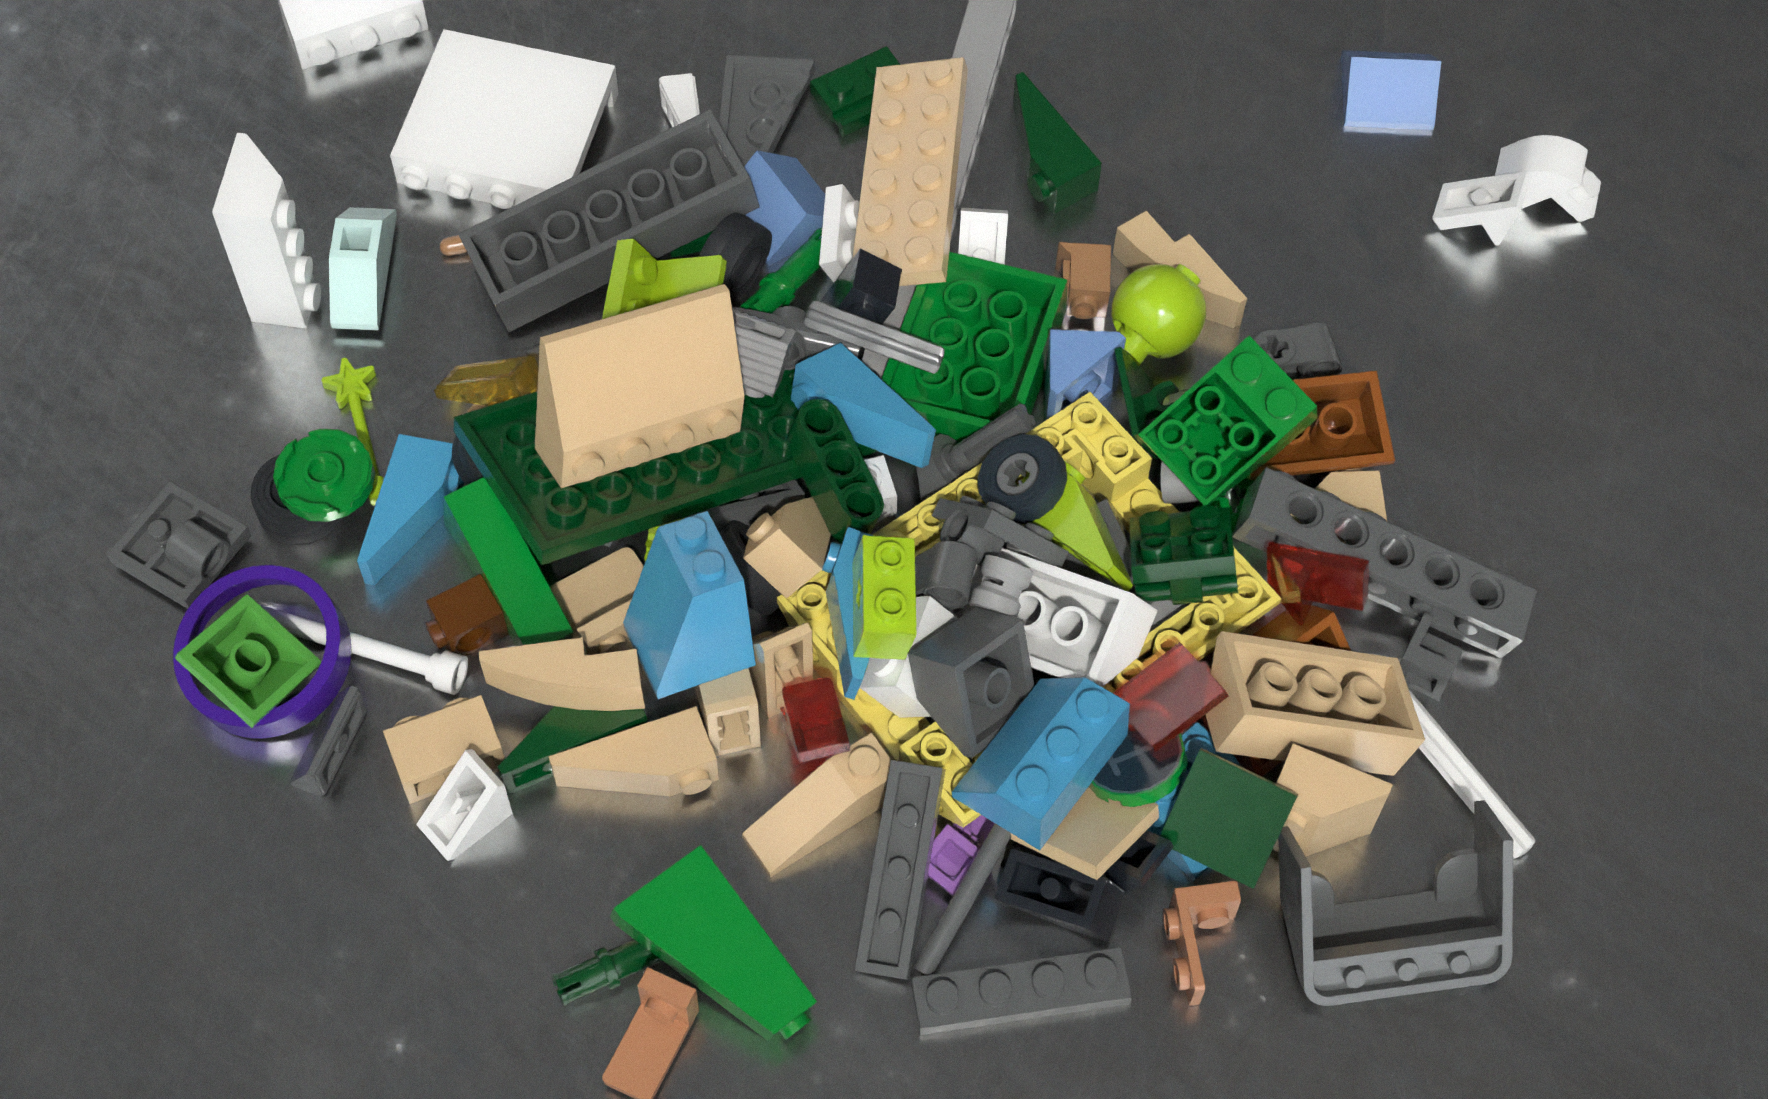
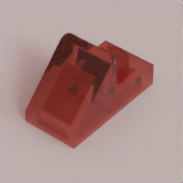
(1316, 576)
(814, 719)

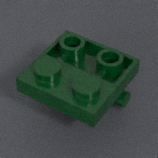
(1183, 555)

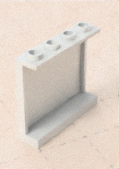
(500, 120)

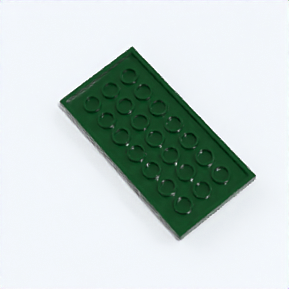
(633, 499)

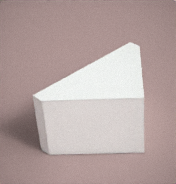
(465, 807)

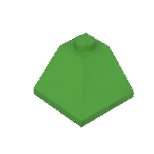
(248, 660)

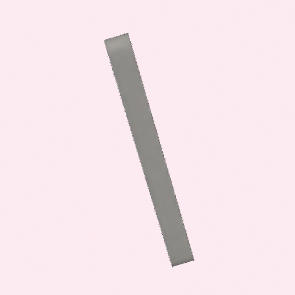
(983, 46)

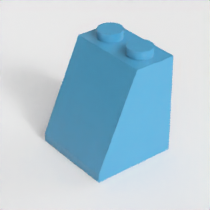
(689, 609)

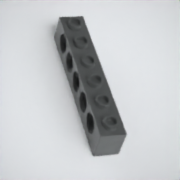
(1492, 625)

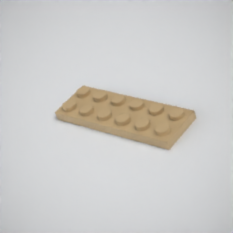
(912, 167)

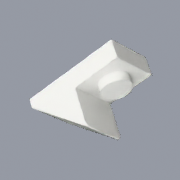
(1484, 201)
(983, 234)

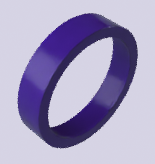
(319, 691)

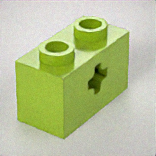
(884, 597)

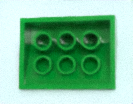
(994, 340)

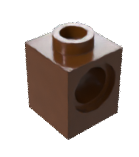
(466, 617)

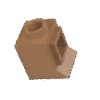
(1087, 276)

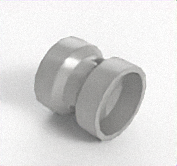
(1000, 586)

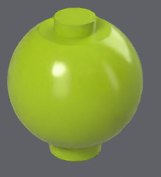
(1159, 311)

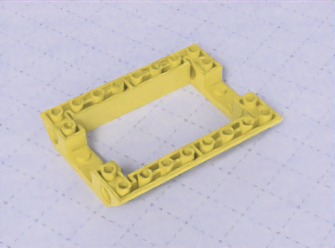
(1113, 470)

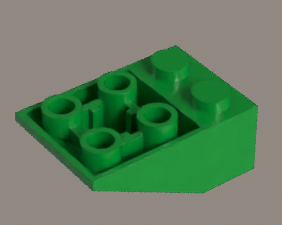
(1230, 422)

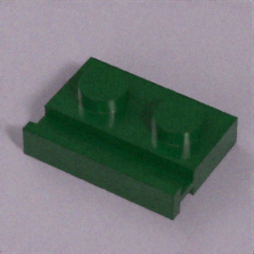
(849, 90)

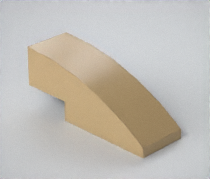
(1146, 243)
(565, 676)

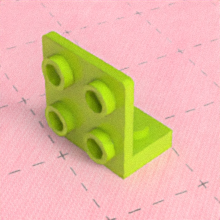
(643, 281)

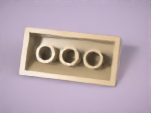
(1312, 697)

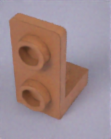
(1209, 908)
(652, 1036)

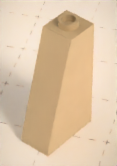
(730, 712)

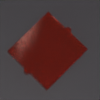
(1170, 696)

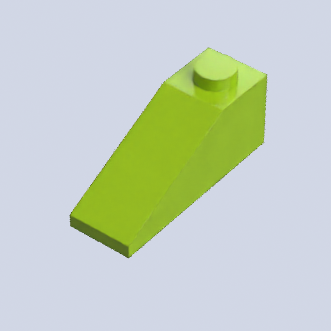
(1083, 532)

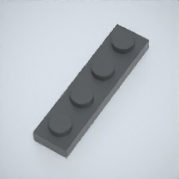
(900, 870)
(1021, 990)

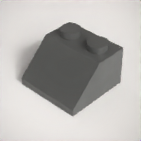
(973, 676)

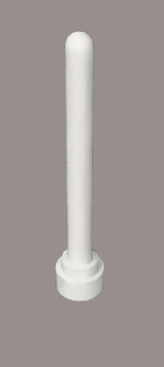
(443, 670)

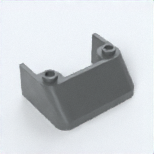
(1409, 940)

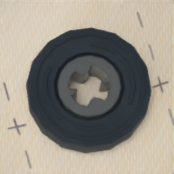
(1014, 458)

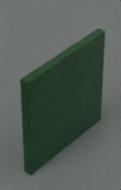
(1141, 397)
(1228, 817)

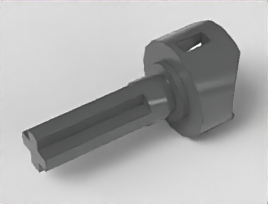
(953, 459)

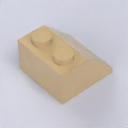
(1332, 800)

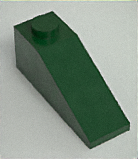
(1055, 158)
(556, 733)

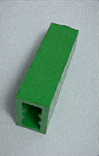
(502, 557)
(715, 942)

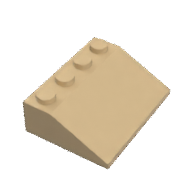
(638, 386)

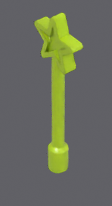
(351, 388)

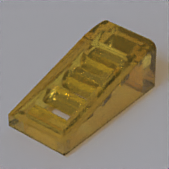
(490, 381)

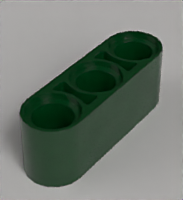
(834, 450)

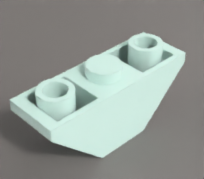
(360, 266)

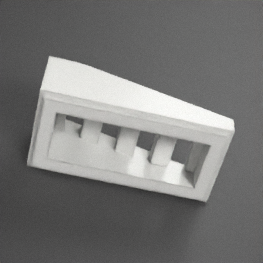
(679, 97)

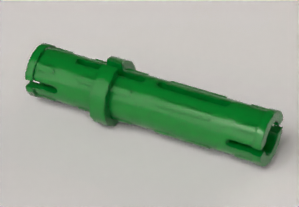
(780, 286)

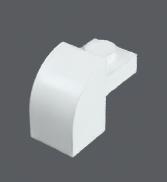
(1555, 172)

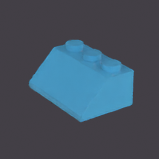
(1045, 757)

